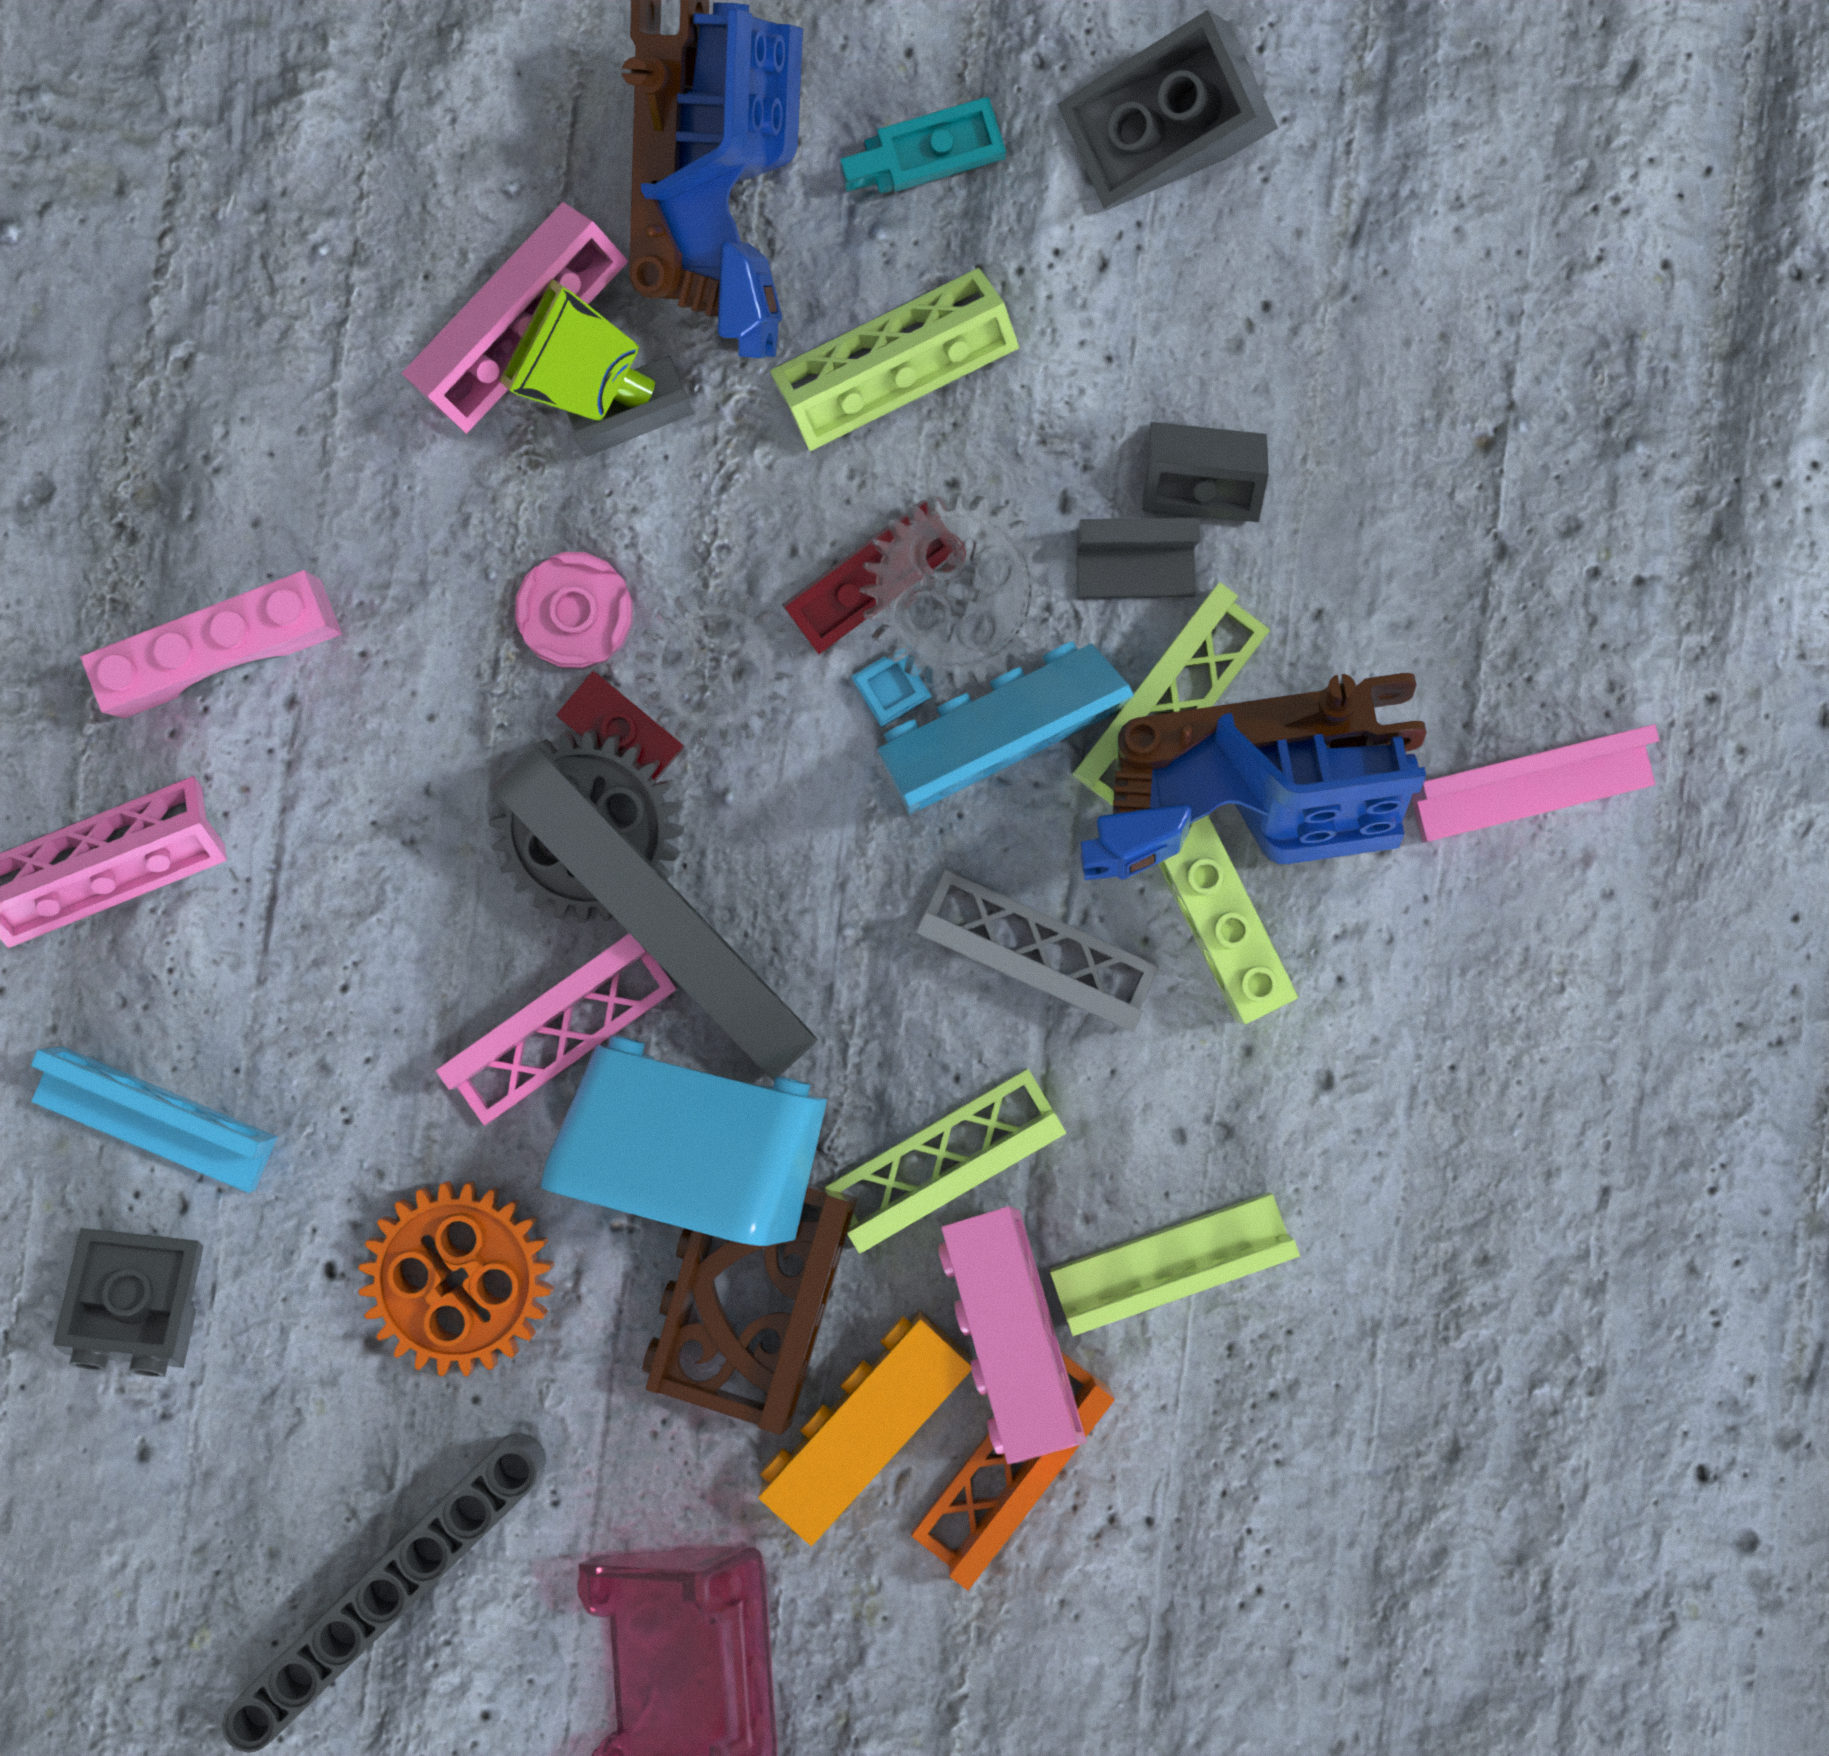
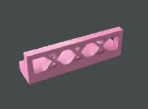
(1535, 784)
(104, 872)
(541, 1012)

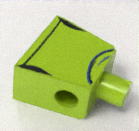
(575, 359)

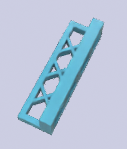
(152, 1117)

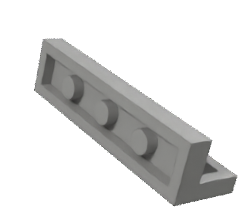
(1029, 971)

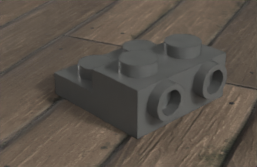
(129, 1301)

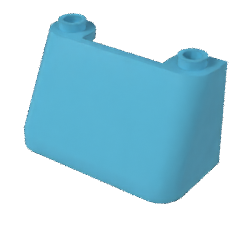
(687, 1146)

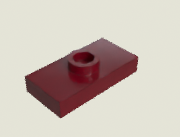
(608, 712)

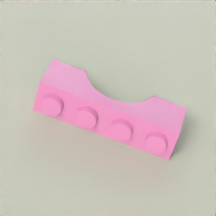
(242, 629)

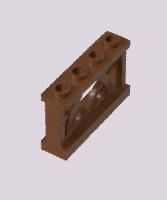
(778, 1372)

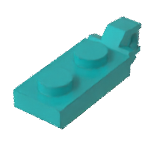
(926, 148)

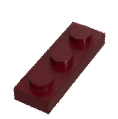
(833, 601)

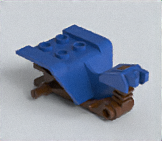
(706, 116)
(1301, 769)

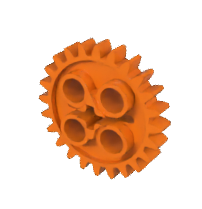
(414, 1310)

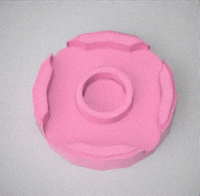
(574, 610)

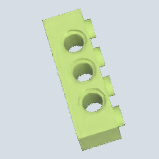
(1226, 926)

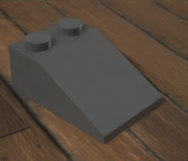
(1168, 111)

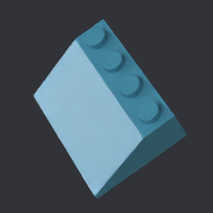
(1003, 726)

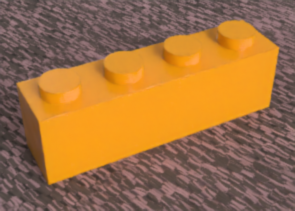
(864, 1427)

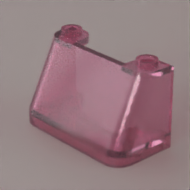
(686, 1651)

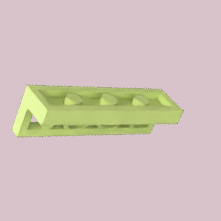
(899, 364)
(1164, 675)
(958, 1178)
(1172, 1263)

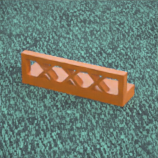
(1016, 1498)

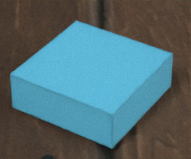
(890, 690)

